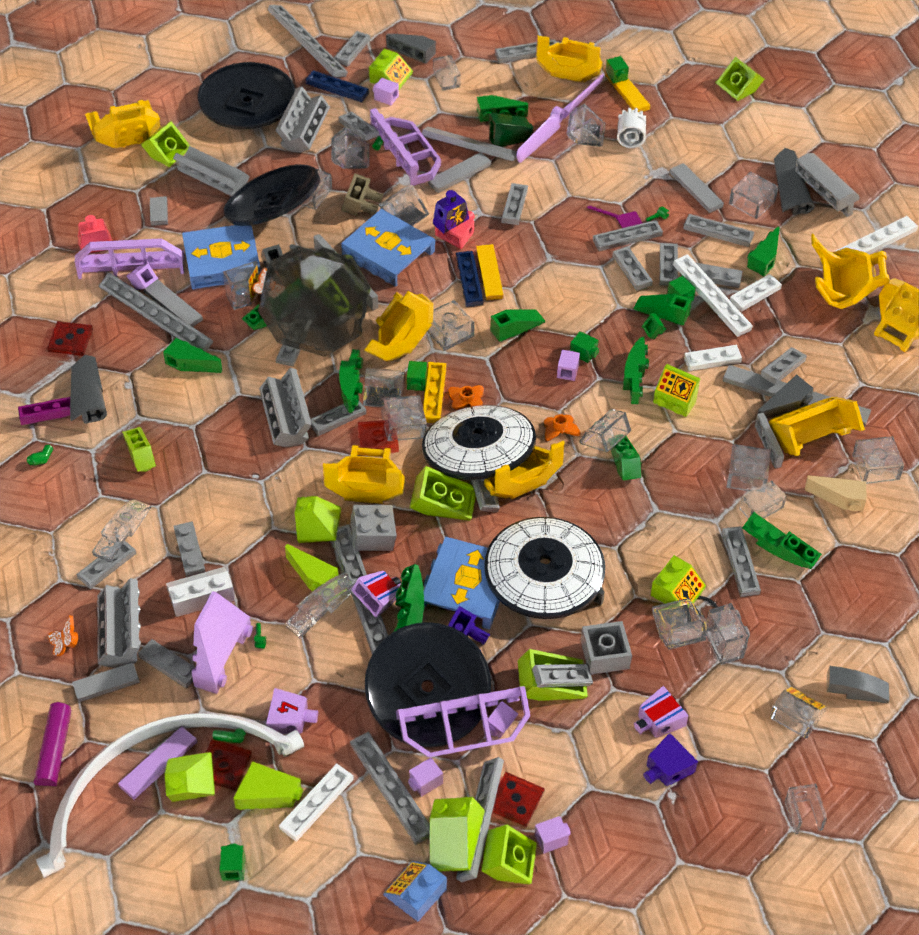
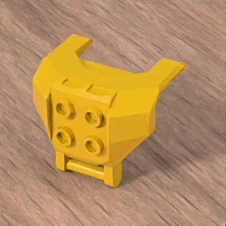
(569, 59)
(124, 124)
(848, 274)
(899, 311)
(401, 326)
(527, 476)
(365, 478)

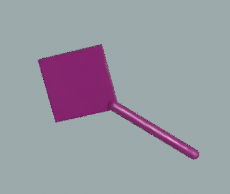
(625, 220)

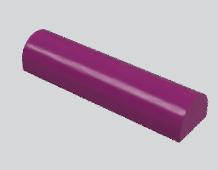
(44, 411)
(53, 744)

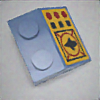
(417, 889)

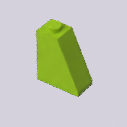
(267, 789)

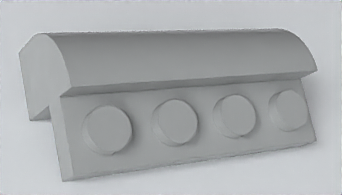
(301, 121)
(211, 171)
(827, 183)
(286, 409)
(118, 624)

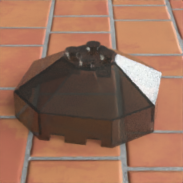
(314, 300)

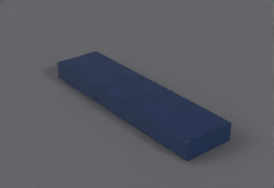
(337, 86)
(469, 278)

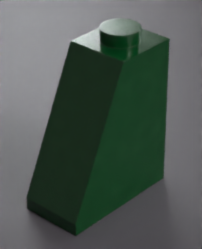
(508, 129)

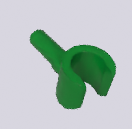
(661, 212)
(260, 641)

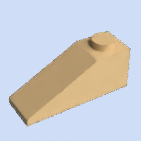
(840, 492)

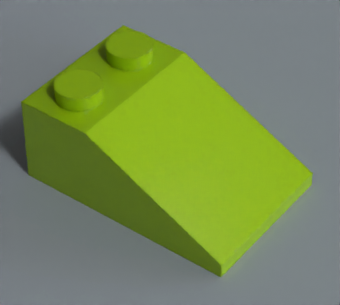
(442, 495)
(527, 679)
(454, 833)

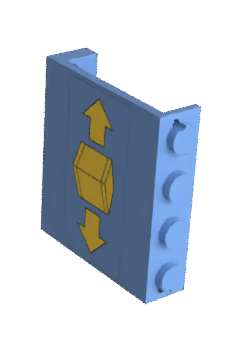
(387, 245)
(218, 250)
(461, 580)

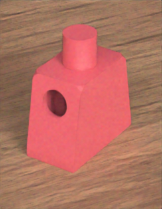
(92, 231)
(460, 234)

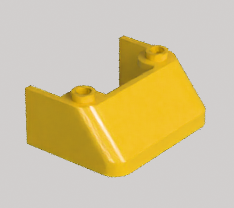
(816, 421)

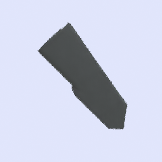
(791, 185)
(86, 391)

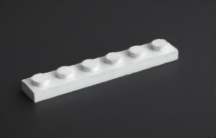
(884, 236)
(713, 295)

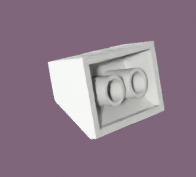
(193, 592)

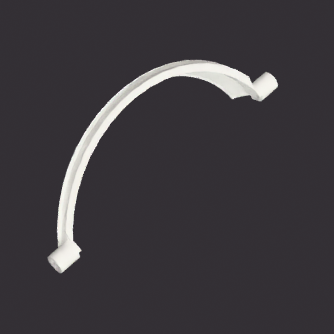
(55, 859)

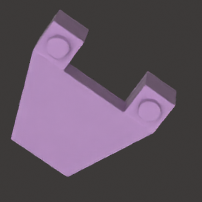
(215, 636)

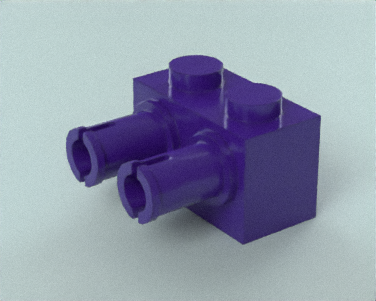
(464, 622)

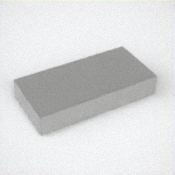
(158, 211)

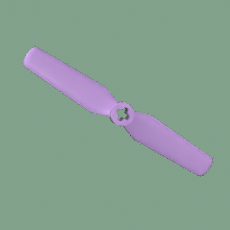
(552, 124)

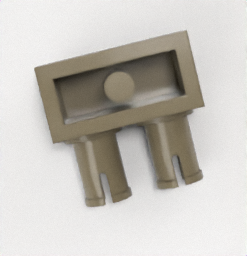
(356, 196)

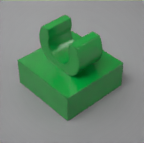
(653, 326)

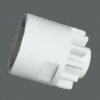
(631, 128)

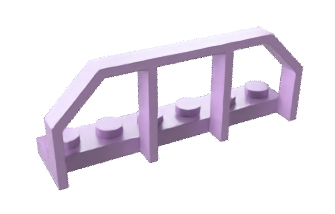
(396, 146)
(115, 262)
(469, 703)

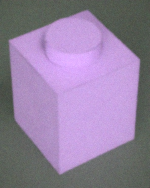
(386, 91)
(142, 277)
(568, 365)
(501, 719)
(425, 777)
(552, 834)

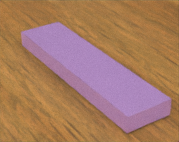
(156, 763)

